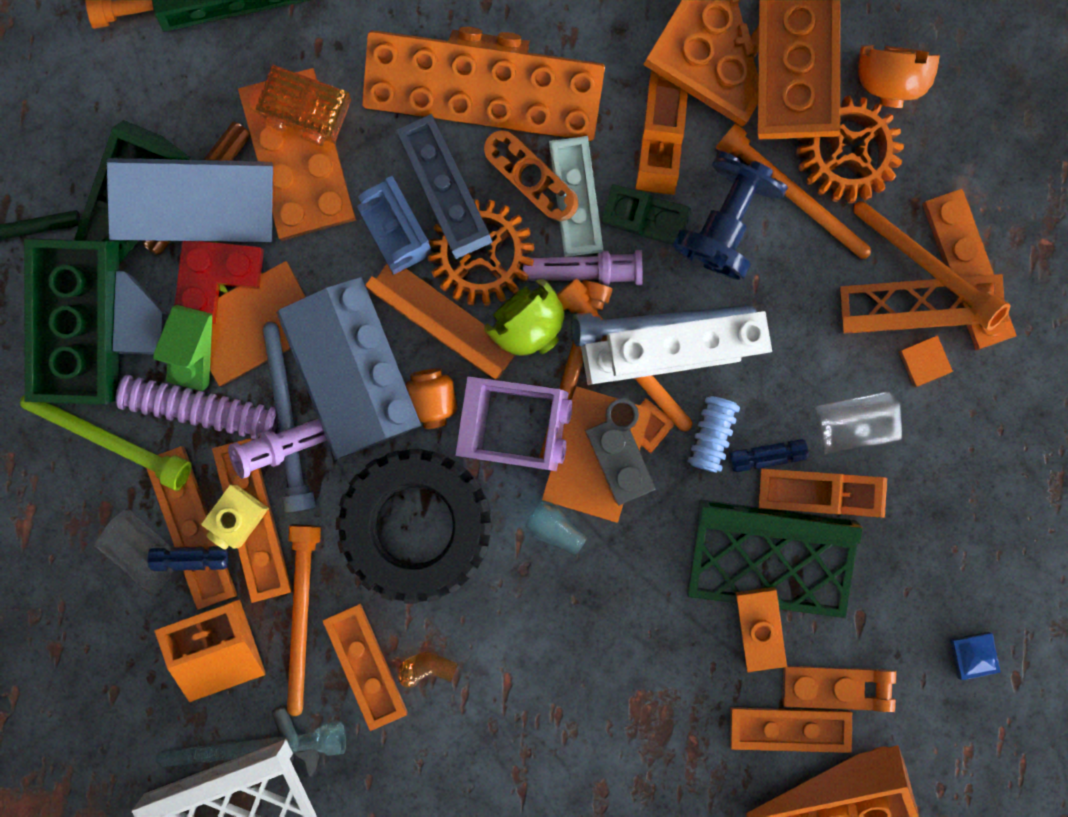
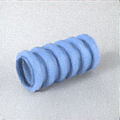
(713, 434)

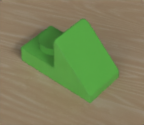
(186, 347)

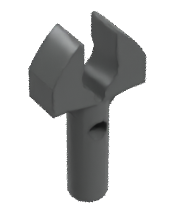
(286, 728)

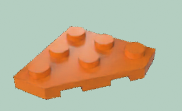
(709, 57)

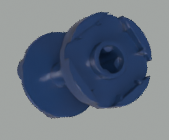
(723, 228)

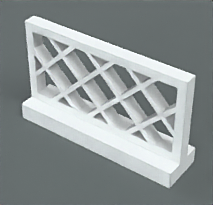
(226, 779)

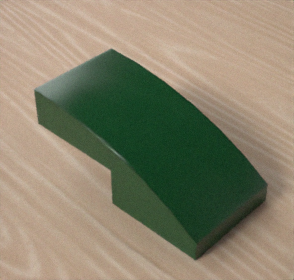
(644, 214)

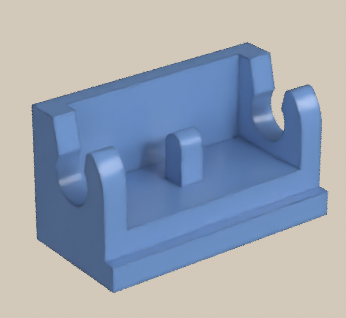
(393, 225)

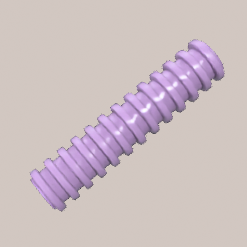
(194, 407)

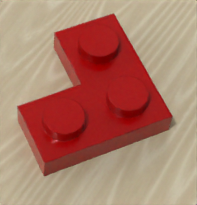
(212, 264)

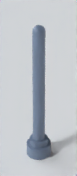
(589, 329)
(297, 493)

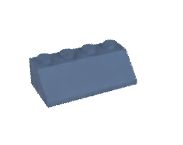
(348, 368)

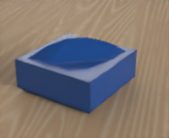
(975, 656)

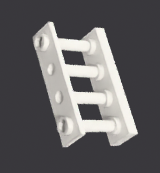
(676, 347)

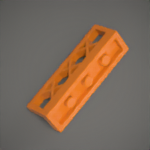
(913, 318)
(441, 319)

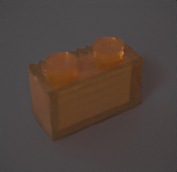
(302, 105)

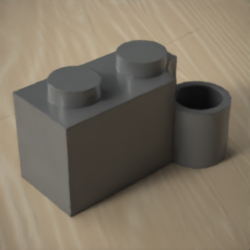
(620, 457)

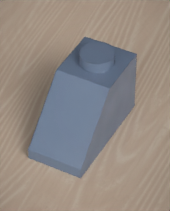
(136, 317)

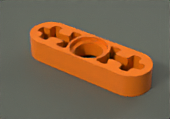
(503, 164)

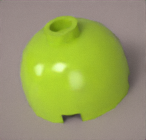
(528, 321)

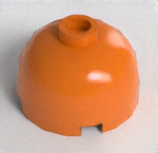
(896, 73)

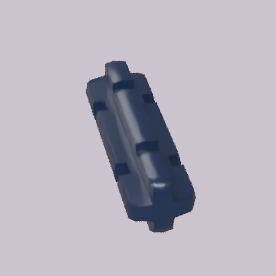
(769, 455)
(187, 558)

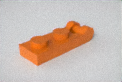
(837, 688)

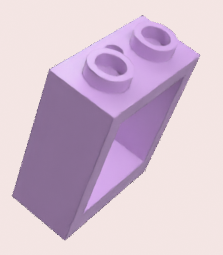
(475, 417)

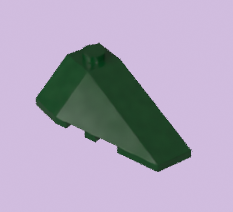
(125, 142)

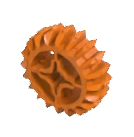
(859, 160)
(467, 266)

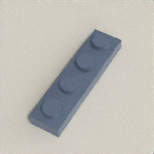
(444, 186)

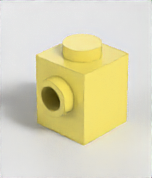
(234, 517)

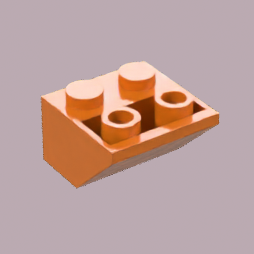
(210, 651)

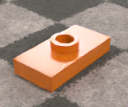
(761, 629)

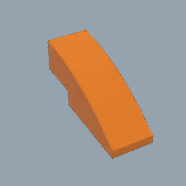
(661, 136)
(823, 493)

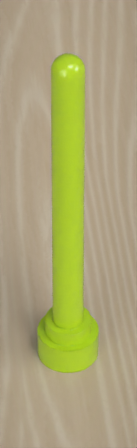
(170, 470)

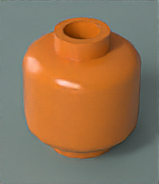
(432, 397)

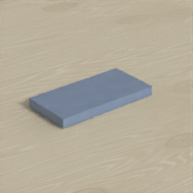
(189, 200)

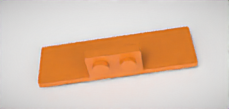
(482, 82)

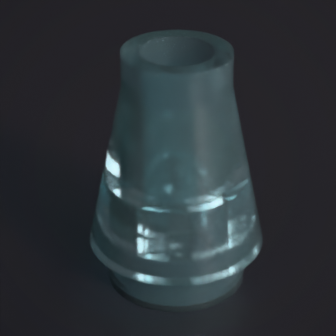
(553, 527)

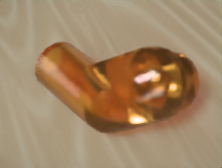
(423, 665)

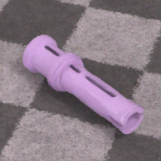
(604, 268)
(273, 447)

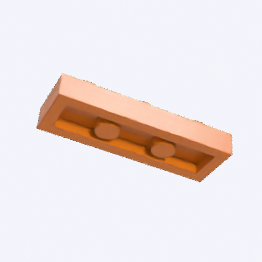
(365, 667)
(790, 729)

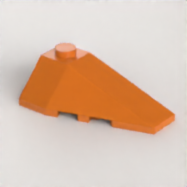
(862, 786)

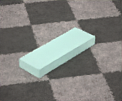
(573, 165)

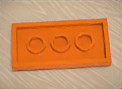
(799, 69)
(306, 177)

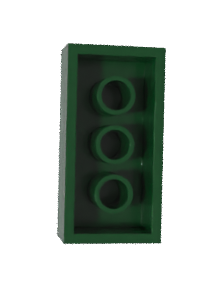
(70, 321)

